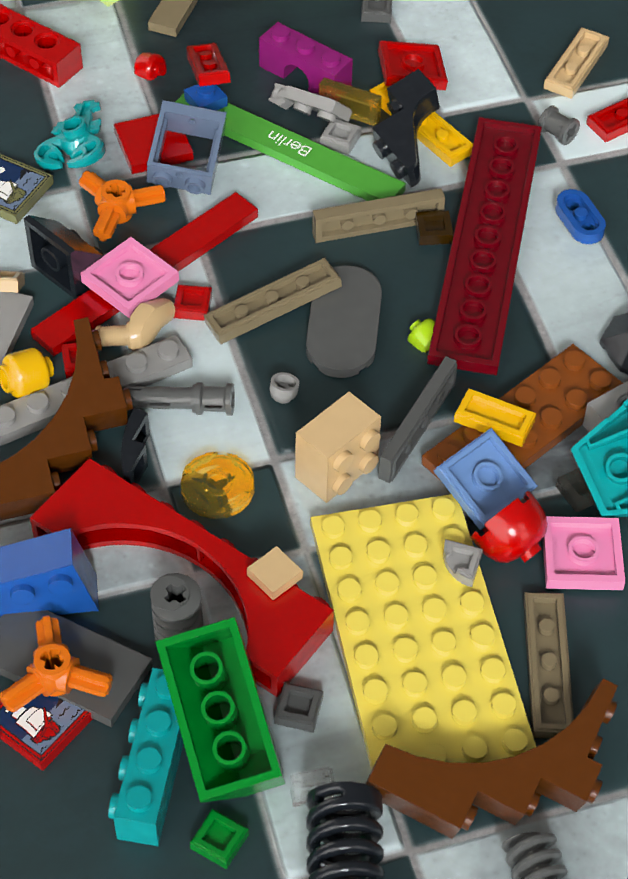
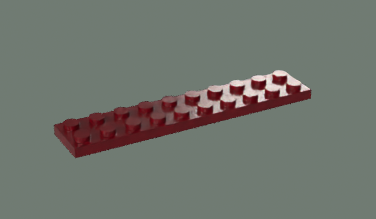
(486, 247)

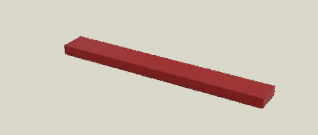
(176, 250)

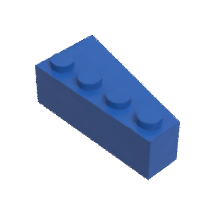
(47, 575)

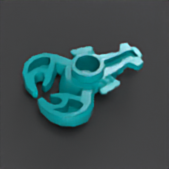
(75, 138)

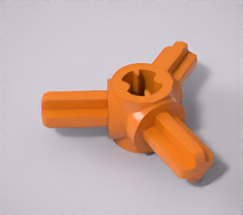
(117, 201)
(53, 671)

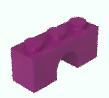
(286, 49)

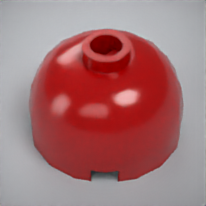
(514, 531)

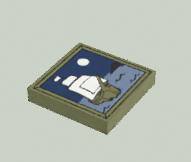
(20, 188)

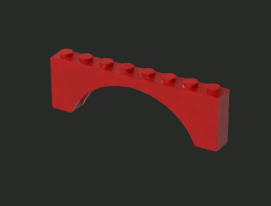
(114, 512)

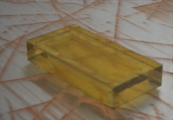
(363, 104)

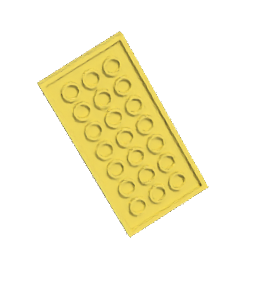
(415, 639)

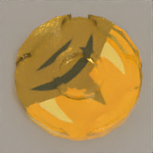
(217, 485)

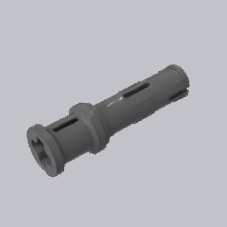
(198, 398)

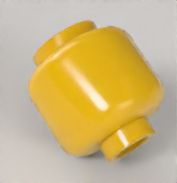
(25, 372)

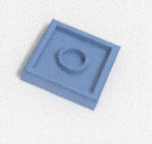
(484, 477)

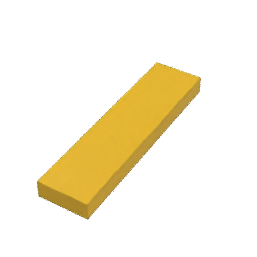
(435, 133)

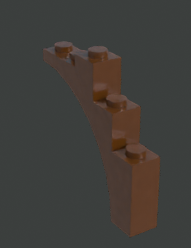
(69, 439)
(443, 792)

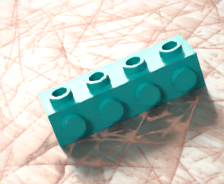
(150, 767)

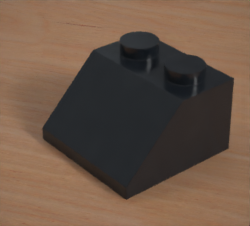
(59, 253)

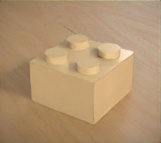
(337, 447)

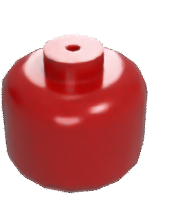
(150, 66)

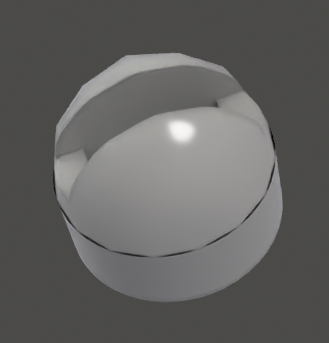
(284, 387)

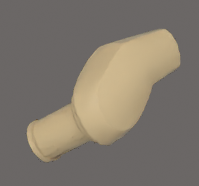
(141, 328)

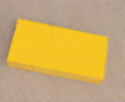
(486, 412)

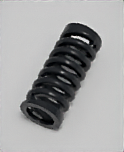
(327, 820)

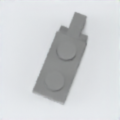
(307, 102)

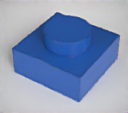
(206, 97)

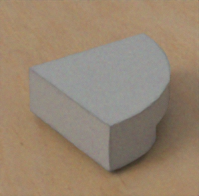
(462, 561)

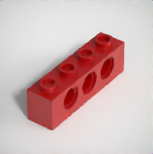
(38, 48)

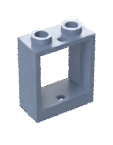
(205, 124)

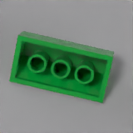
(220, 712)

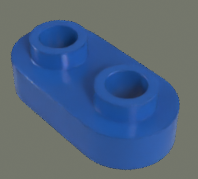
(580, 216)

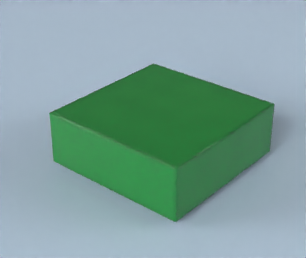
(219, 838)

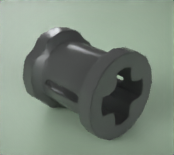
(559, 125)

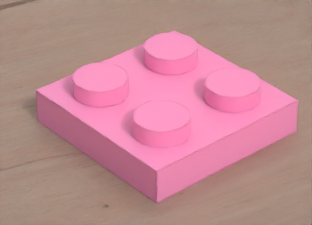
(129, 276)
(583, 553)

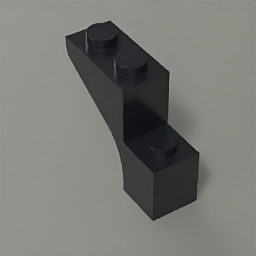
(396, 137)

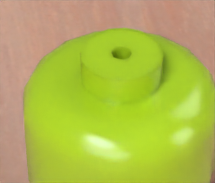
(421, 334)

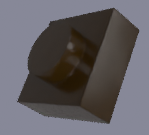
(434, 227)

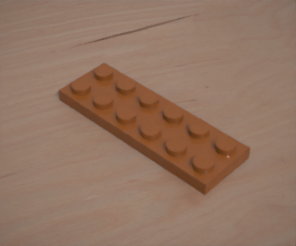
(557, 396)

